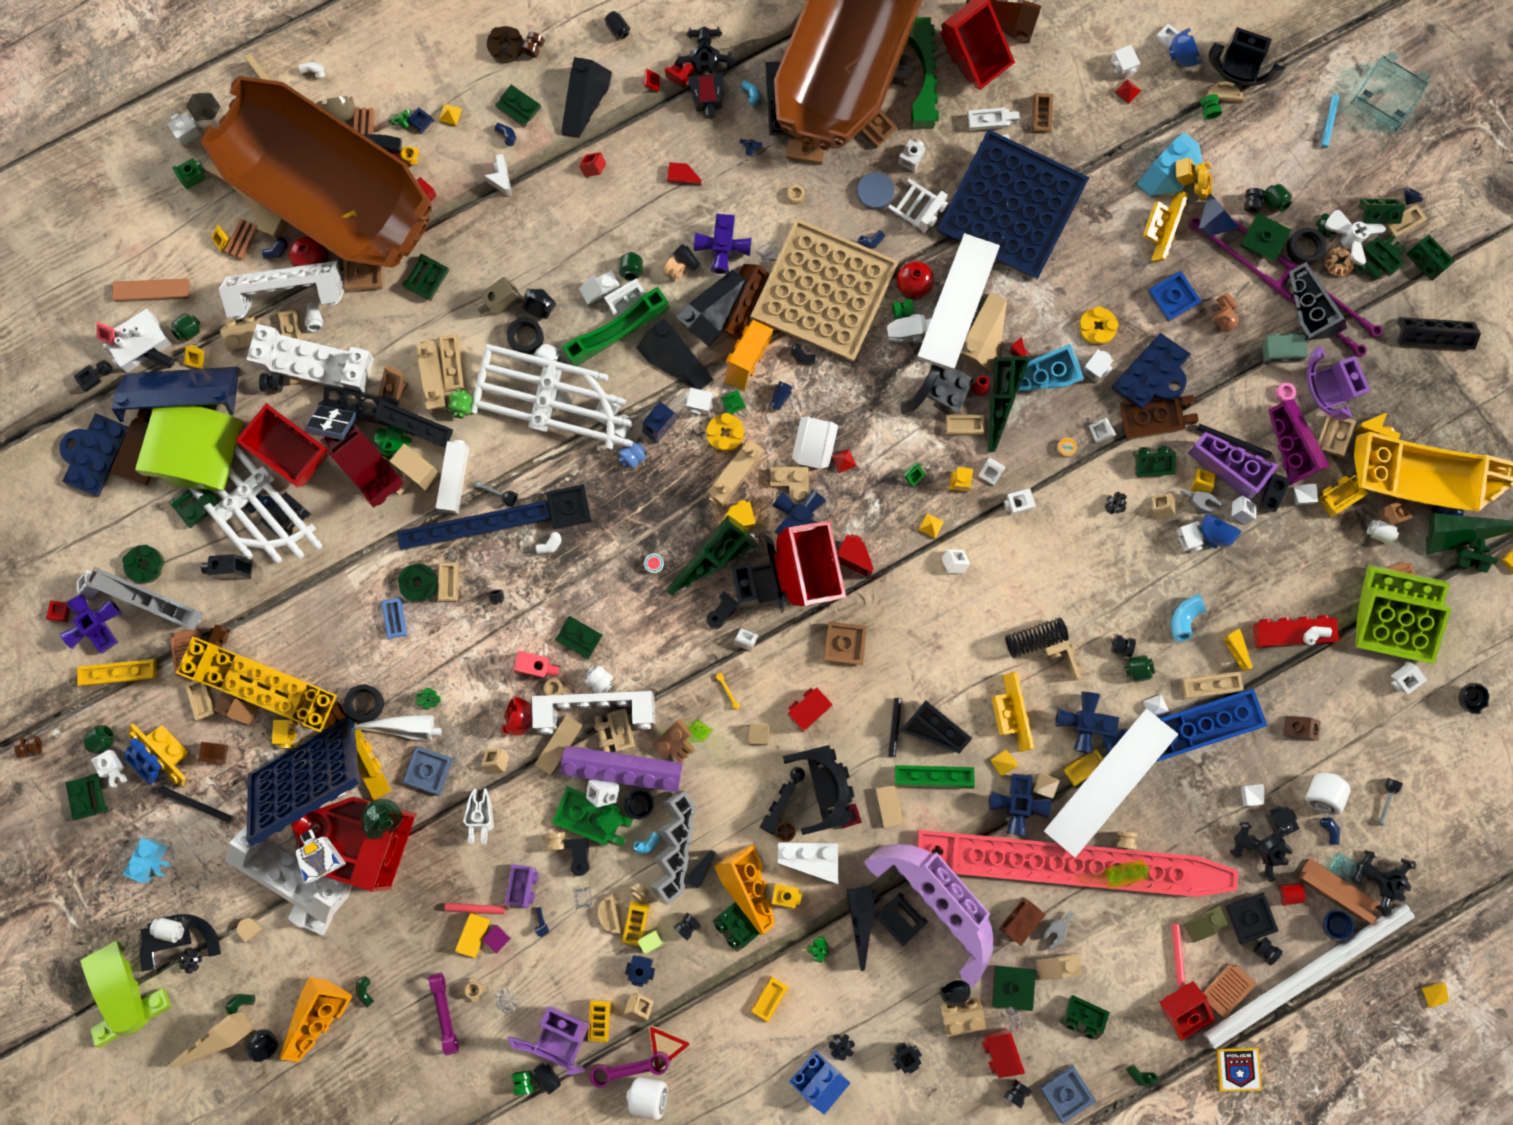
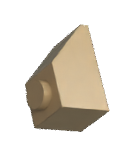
(1058, 967)

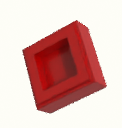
(58, 611)

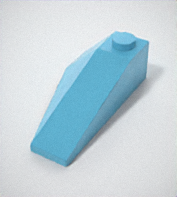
(1052, 370)

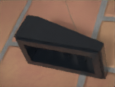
(698, 874)

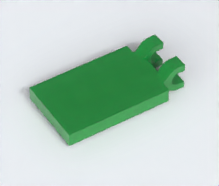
(580, 816)

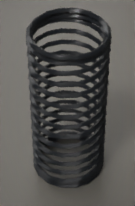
(1060, 626)

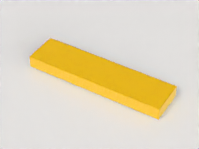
(116, 672)

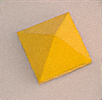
(450, 114)
(220, 238)
(931, 526)

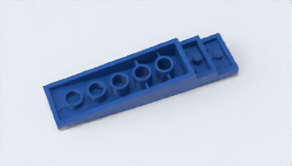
(1208, 723)

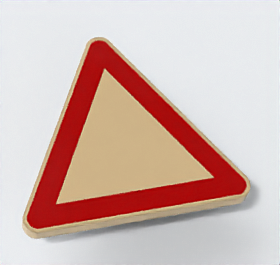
(666, 1042)

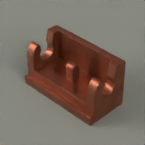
(1022, 921)

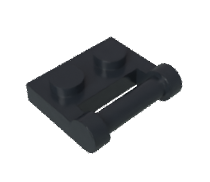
(280, 516)
(896, 924)

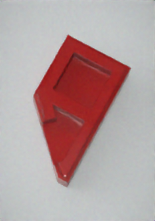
(682, 174)

